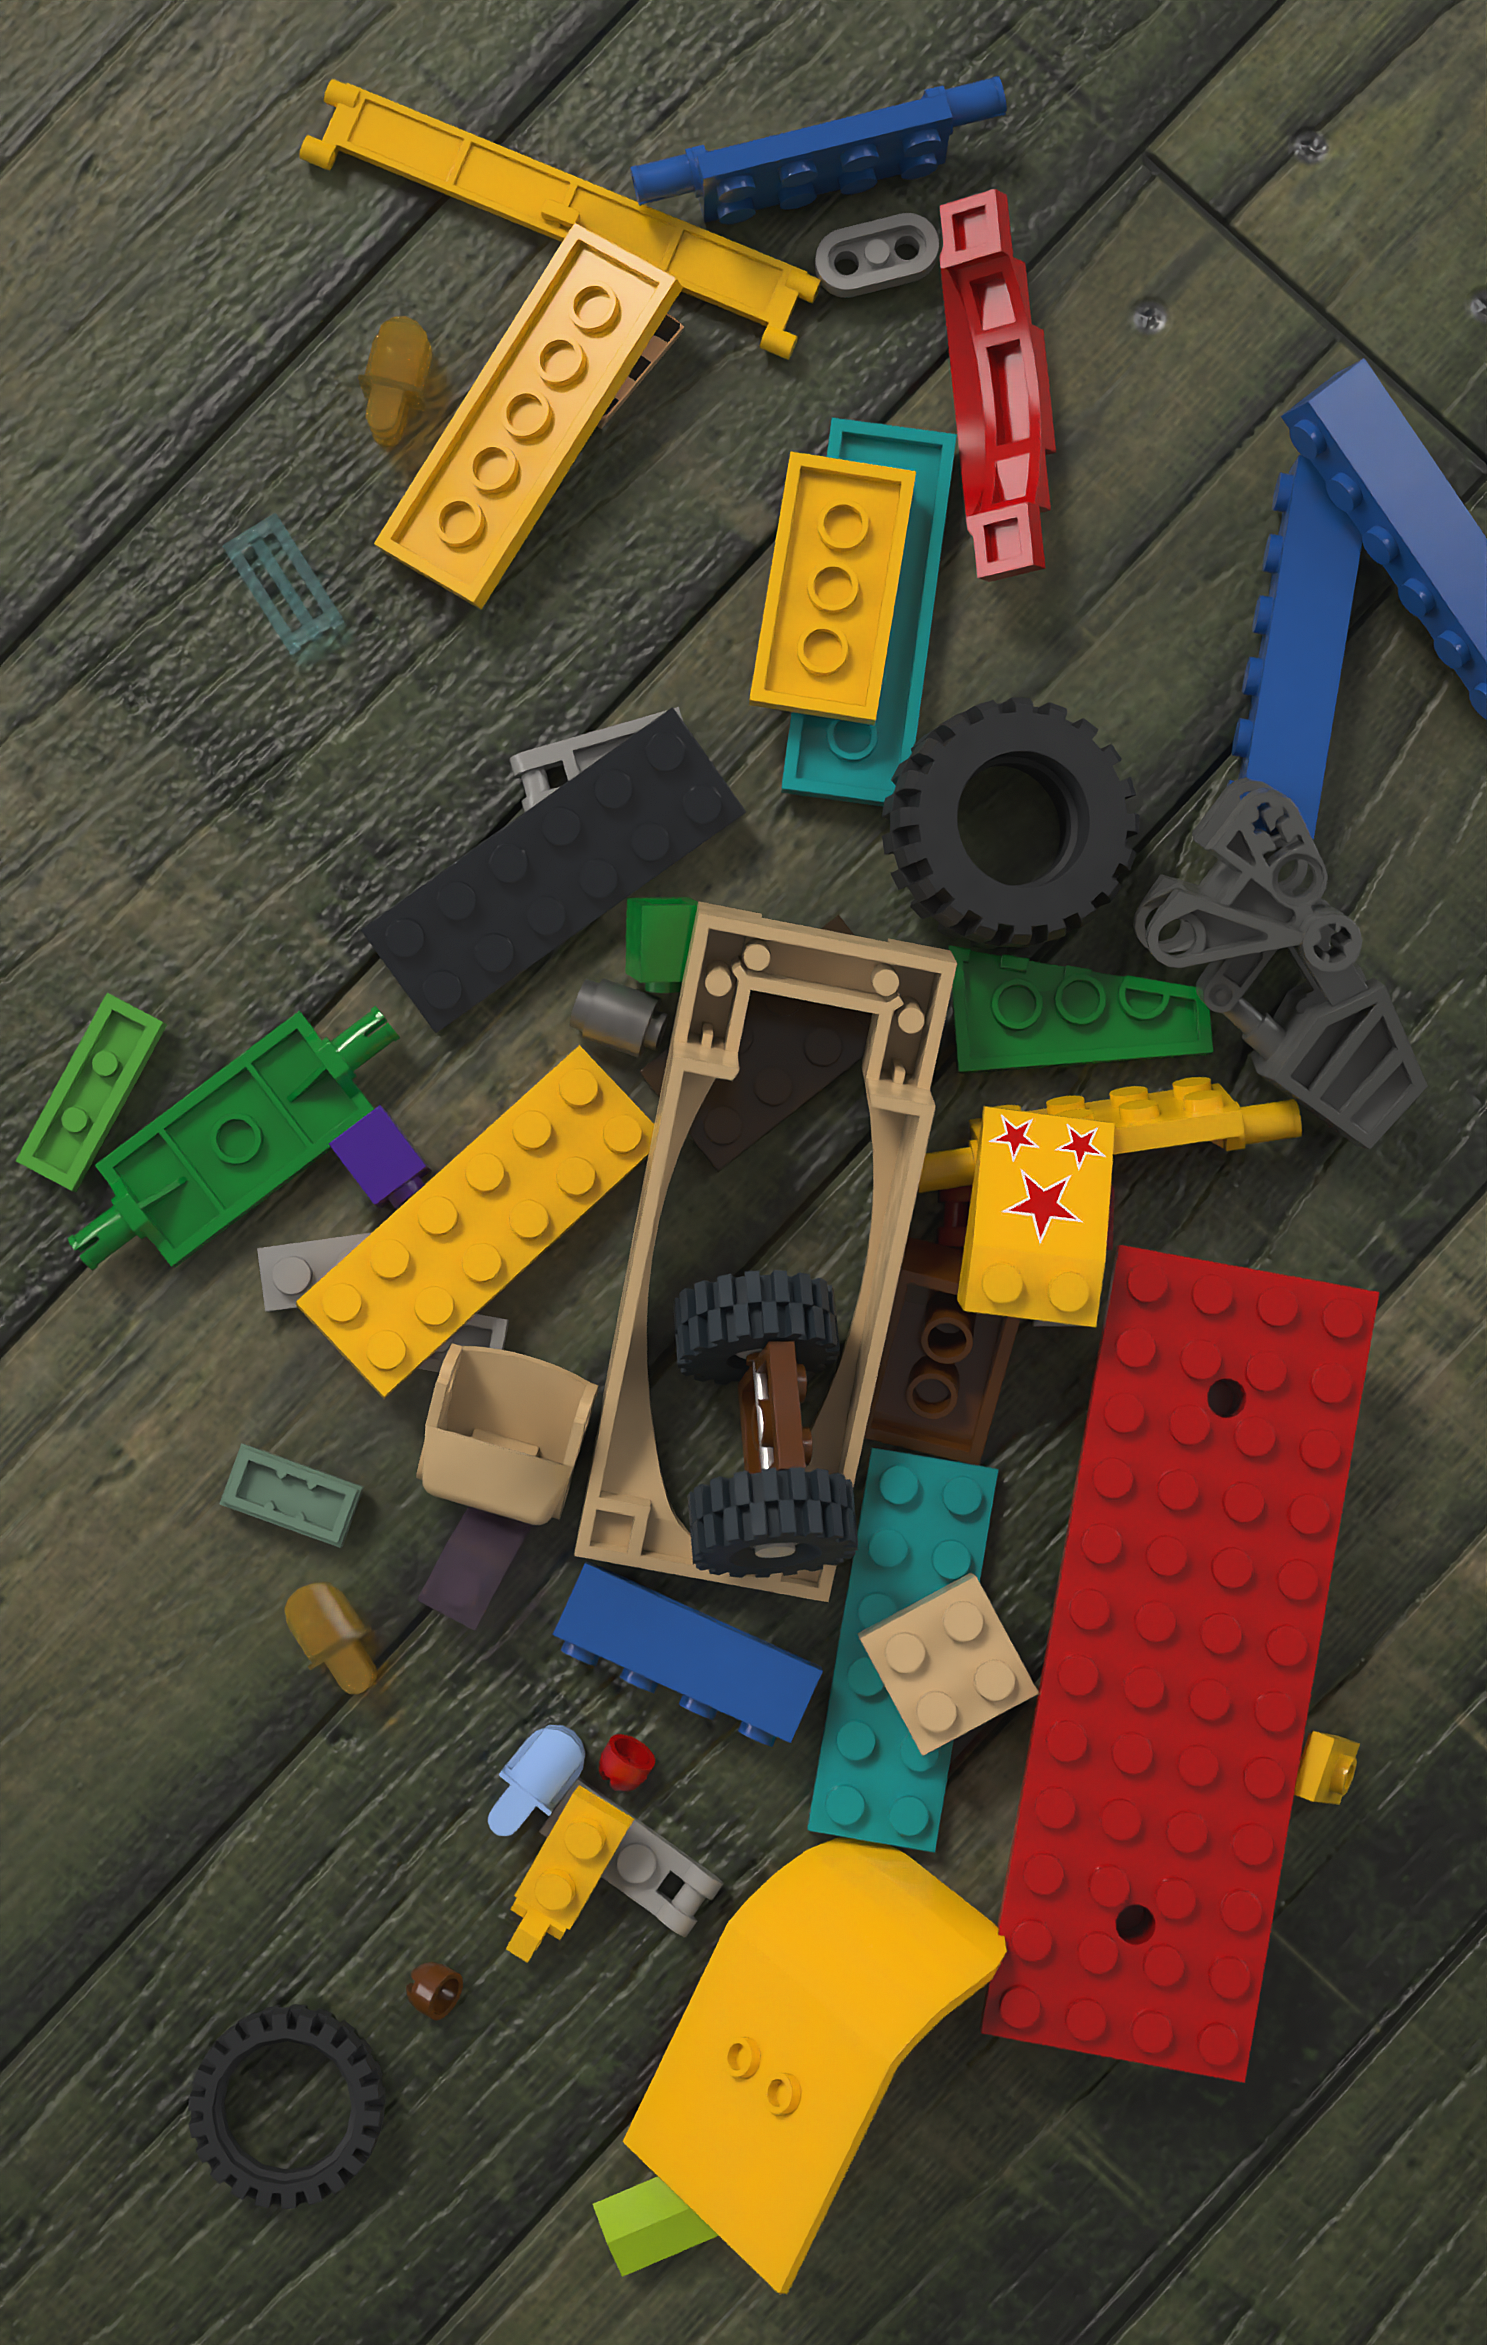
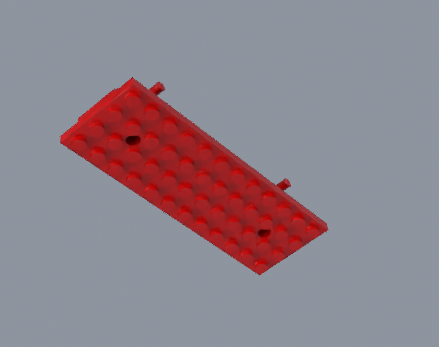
(1180, 1663)

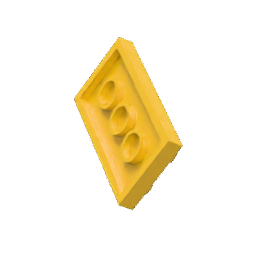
(832, 588)

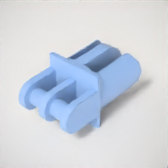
(537, 1777)

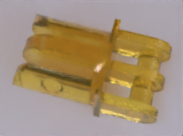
(395, 377)
(331, 1634)

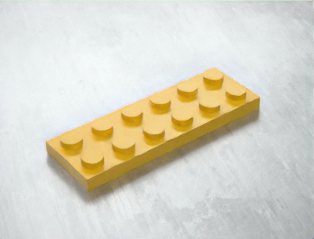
(528, 415)
(479, 1222)

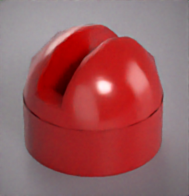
(625, 1762)

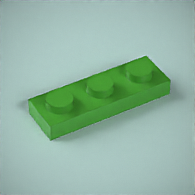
(91, 1092)

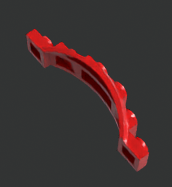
(996, 386)

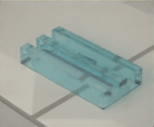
(311, 628)

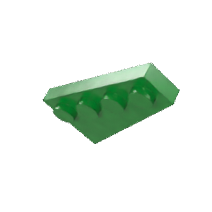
(1050, 1015)

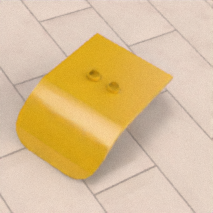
(799, 2037)

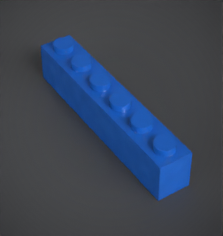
(1403, 511)
(1301, 642)

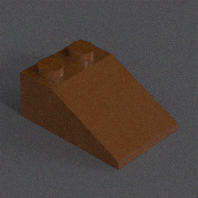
(938, 1361)

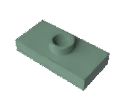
(291, 1495)

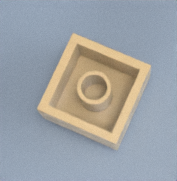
(947, 1663)

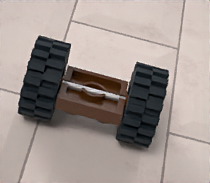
(766, 1338)

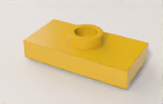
(1326, 1768)

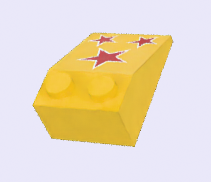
(1038, 1217)

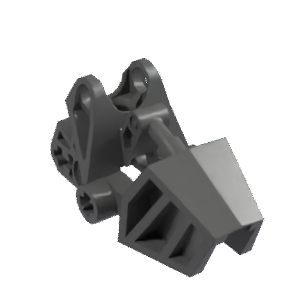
(1332, 1037)

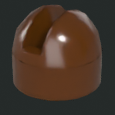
(434, 1990)

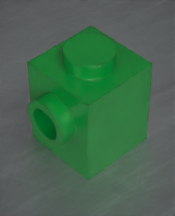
(659, 941)

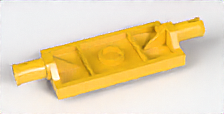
(1142, 1121)

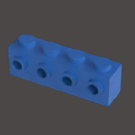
(688, 1653)

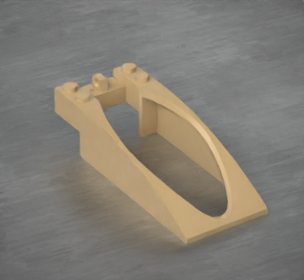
(908, 993)

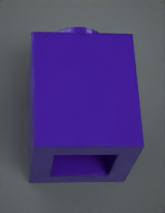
(381, 1159)

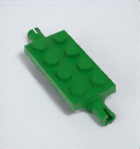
(234, 1139)

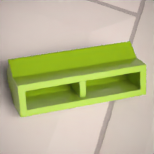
(649, 2225)

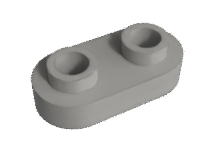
(873, 251)

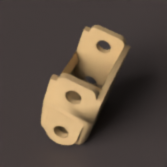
(504, 1433)

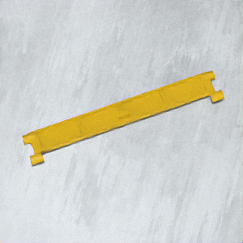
(555, 200)

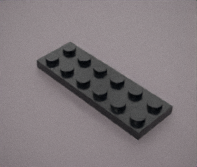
(553, 870)

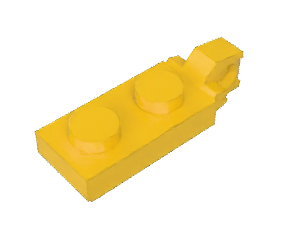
(566, 1870)

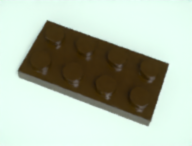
(785, 1059)

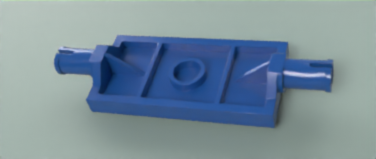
(822, 157)

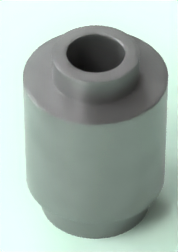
(618, 1017)

